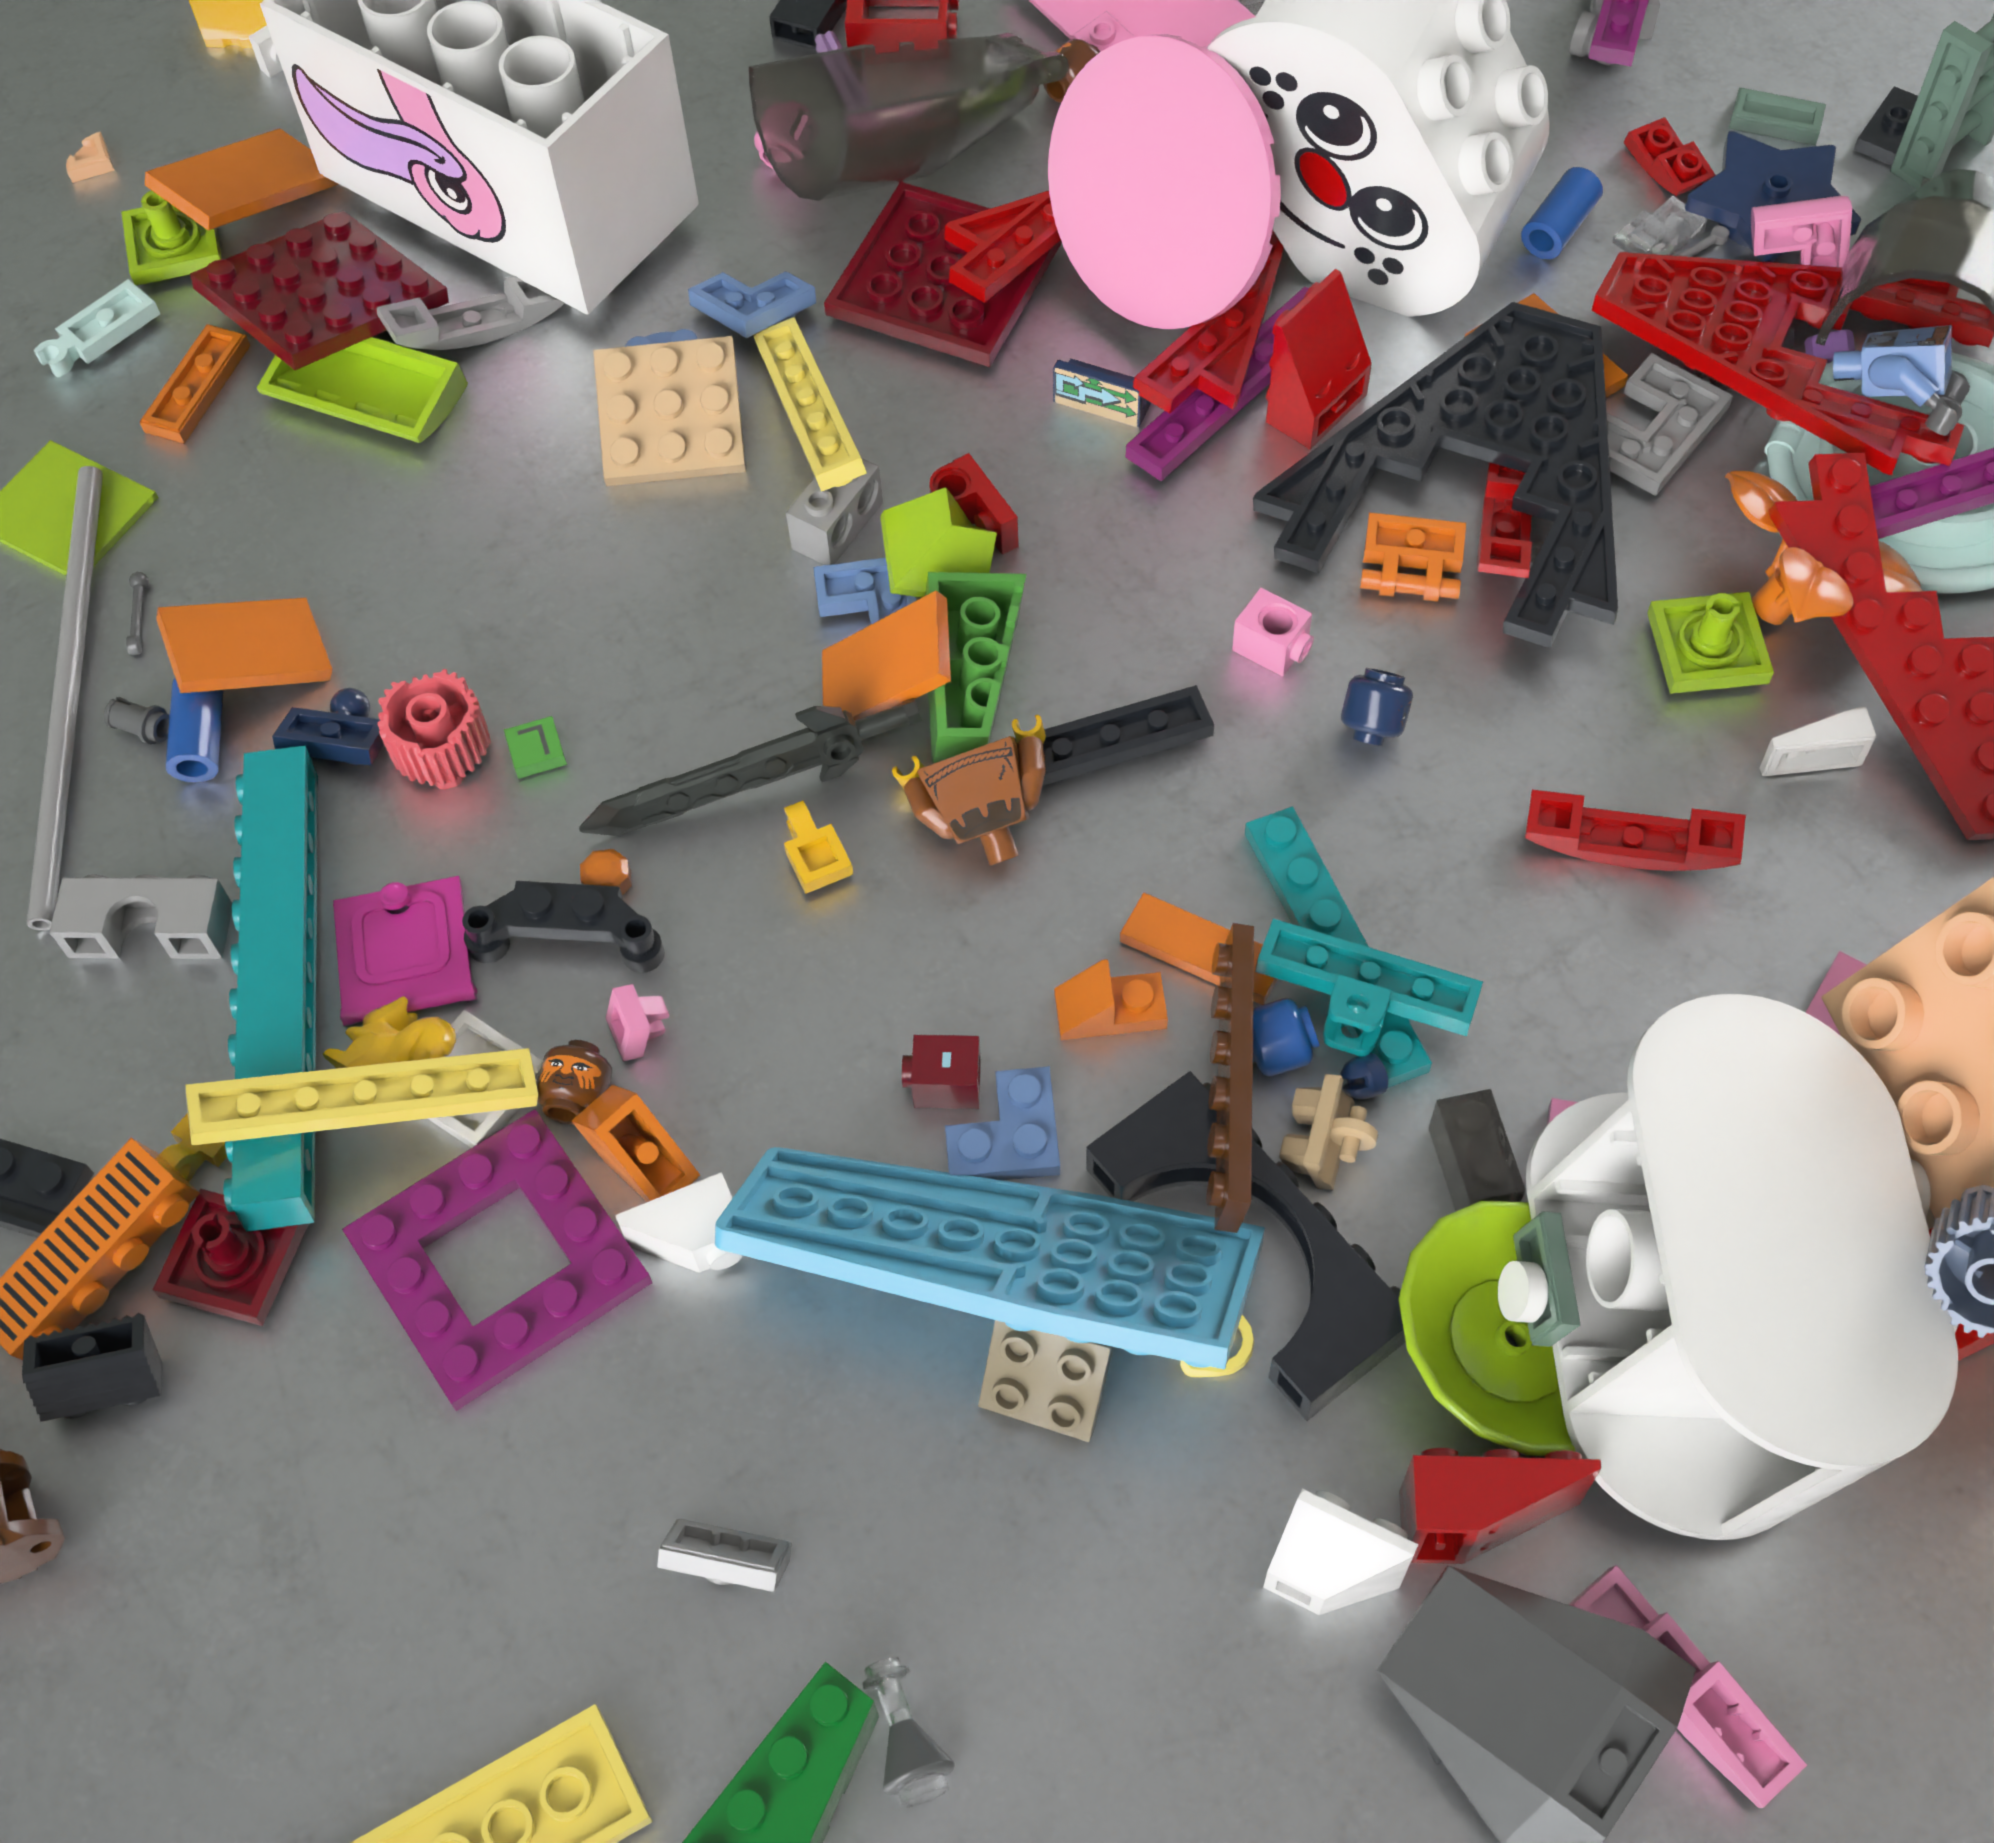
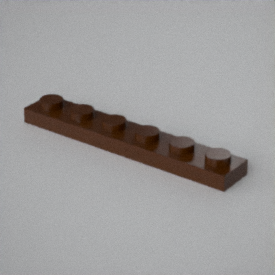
(1232, 1089)

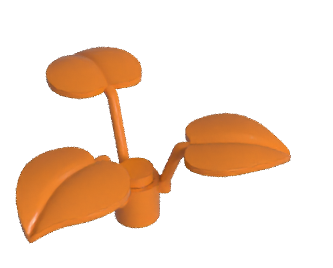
(1796, 579)

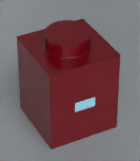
(943, 1071)

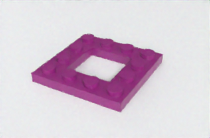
(478, 1357)

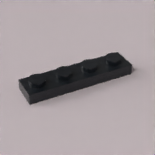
(1125, 734)

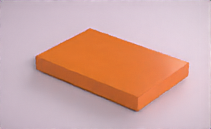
(243, 644)
(889, 659)

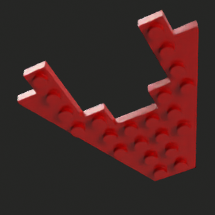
(1735, 319)
(1205, 357)
(1929, 683)

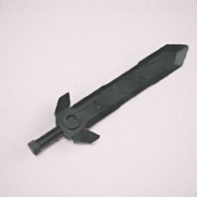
(828, 741)

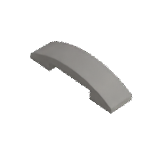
(469, 321)

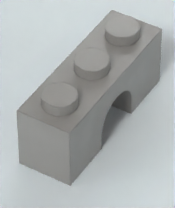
(100, 911)

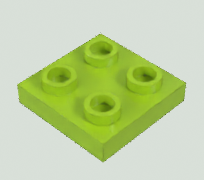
(165, 241)
(1710, 642)

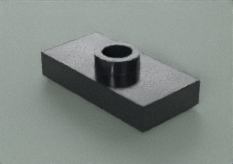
(1887, 126)

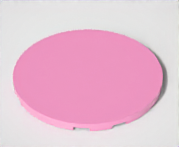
(1163, 181)

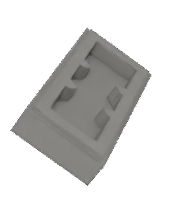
(724, 1555)

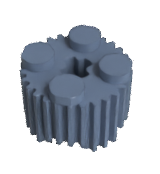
(1963, 1260)

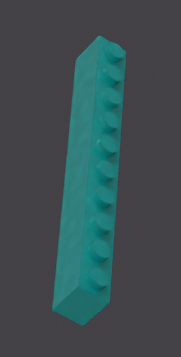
(276, 976)

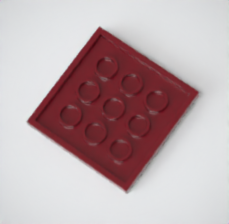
(903, 284)
(315, 288)

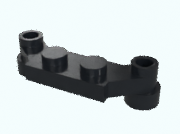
(565, 914)

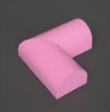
(1813, 226)

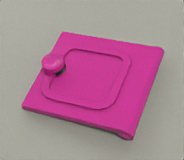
(404, 953)

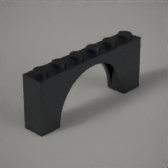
(1351, 1310)

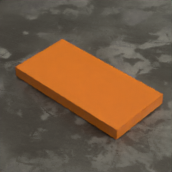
(239, 179)

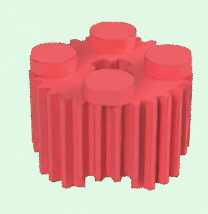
(433, 729)

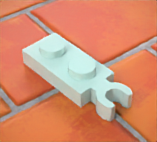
(97, 328)

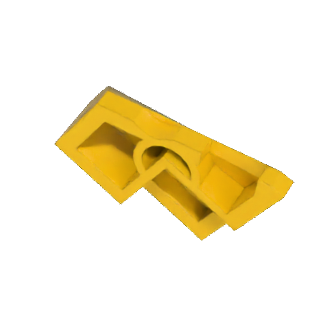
(228, 21)

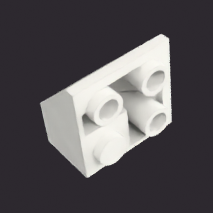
(1336, 1556)

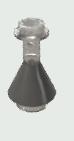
(914, 1761)

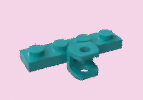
(1366, 985)

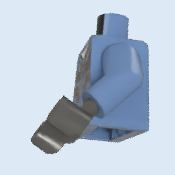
(1910, 365)

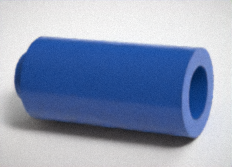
(1562, 213)
(194, 734)

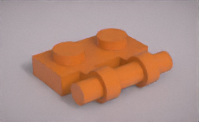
(1413, 544)

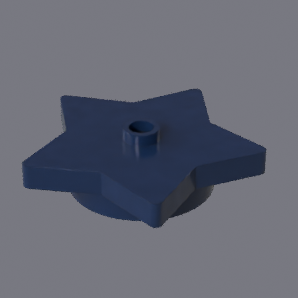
(1763, 176)

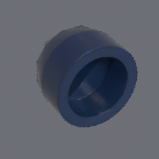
(1364, 1077)

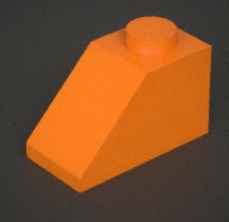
(635, 1144)

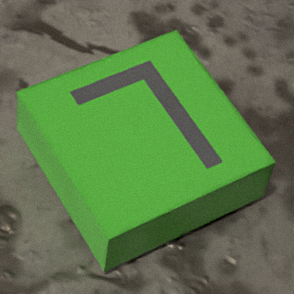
(535, 747)

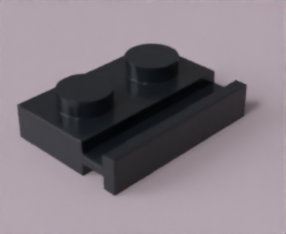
(36, 1187)

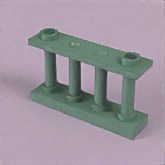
(1951, 103)

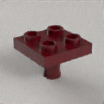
(225, 1267)

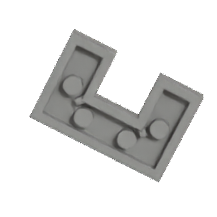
(1686, 415)

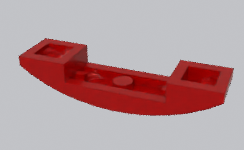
(1504, 532)
(1635, 839)

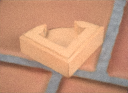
(90, 159)

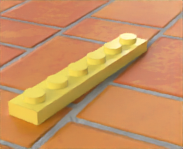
(809, 405)
(359, 1096)

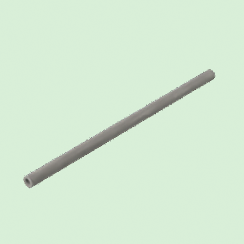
(65, 701)

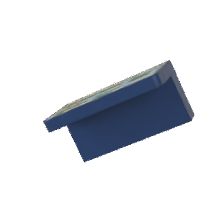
(1098, 392)

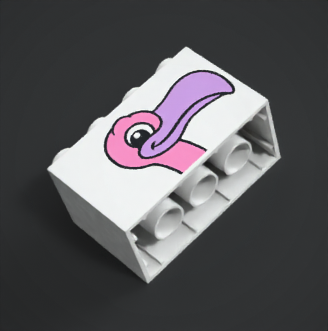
(499, 126)

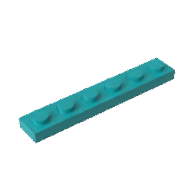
(1316, 904)

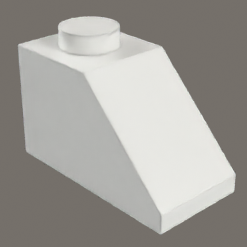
(682, 1226)

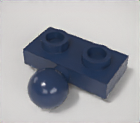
(335, 735)

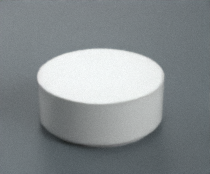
(1522, 1291)

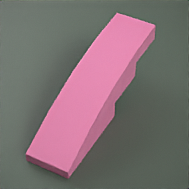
(1717, 1711)

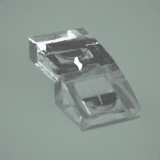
(1661, 232)

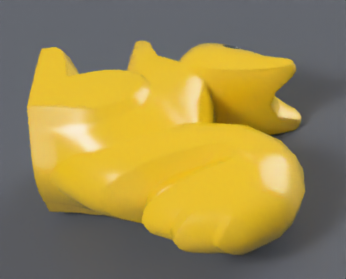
(394, 1036)

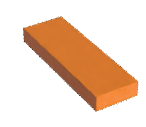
(195, 384)
(1183, 941)

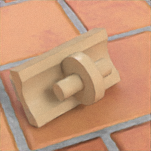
(1335, 1133)

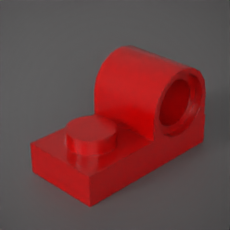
(978, 500)

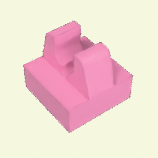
(634, 1020)

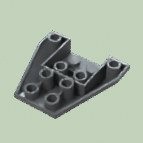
(1536, 1705)

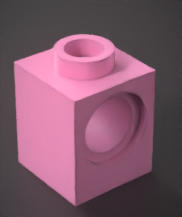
(1258, 629)

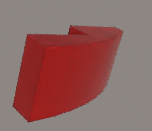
(1666, 159)

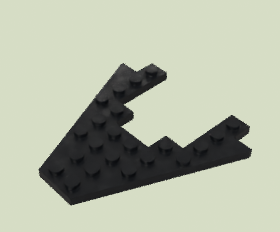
(1508, 393)

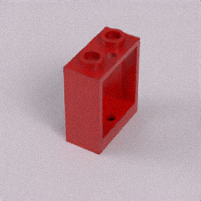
(887, 33)

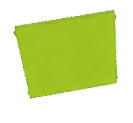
(41, 502)

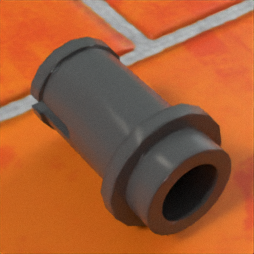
(147, 722)

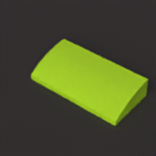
(374, 387)

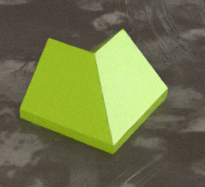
(932, 537)

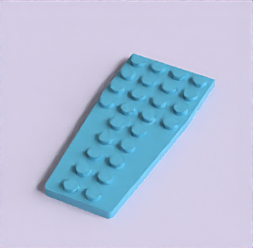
(1003, 1251)

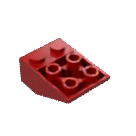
(1317, 363)
(1474, 1504)

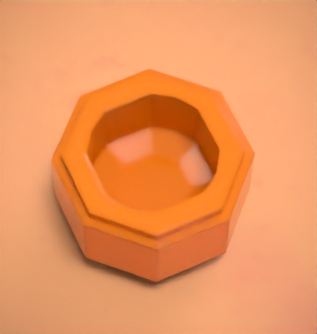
(606, 869)

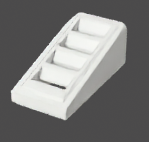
(1823, 745)

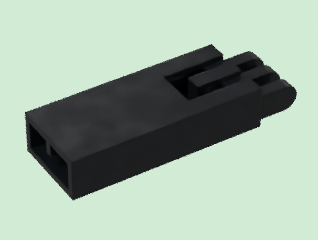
(812, 15)

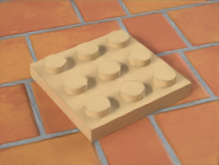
(669, 411)

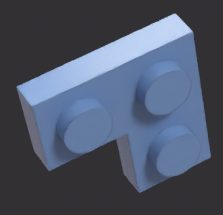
(755, 308)
(857, 588)
(1017, 1145)

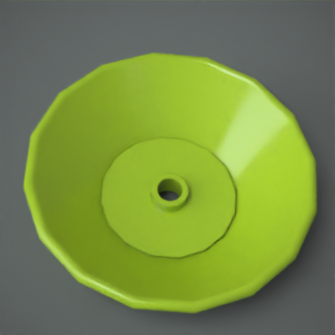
(1460, 1332)

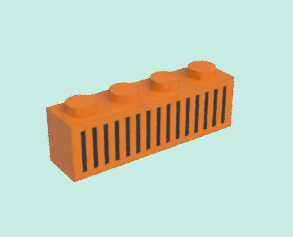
(91, 1245)

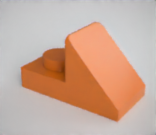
(1107, 1005)

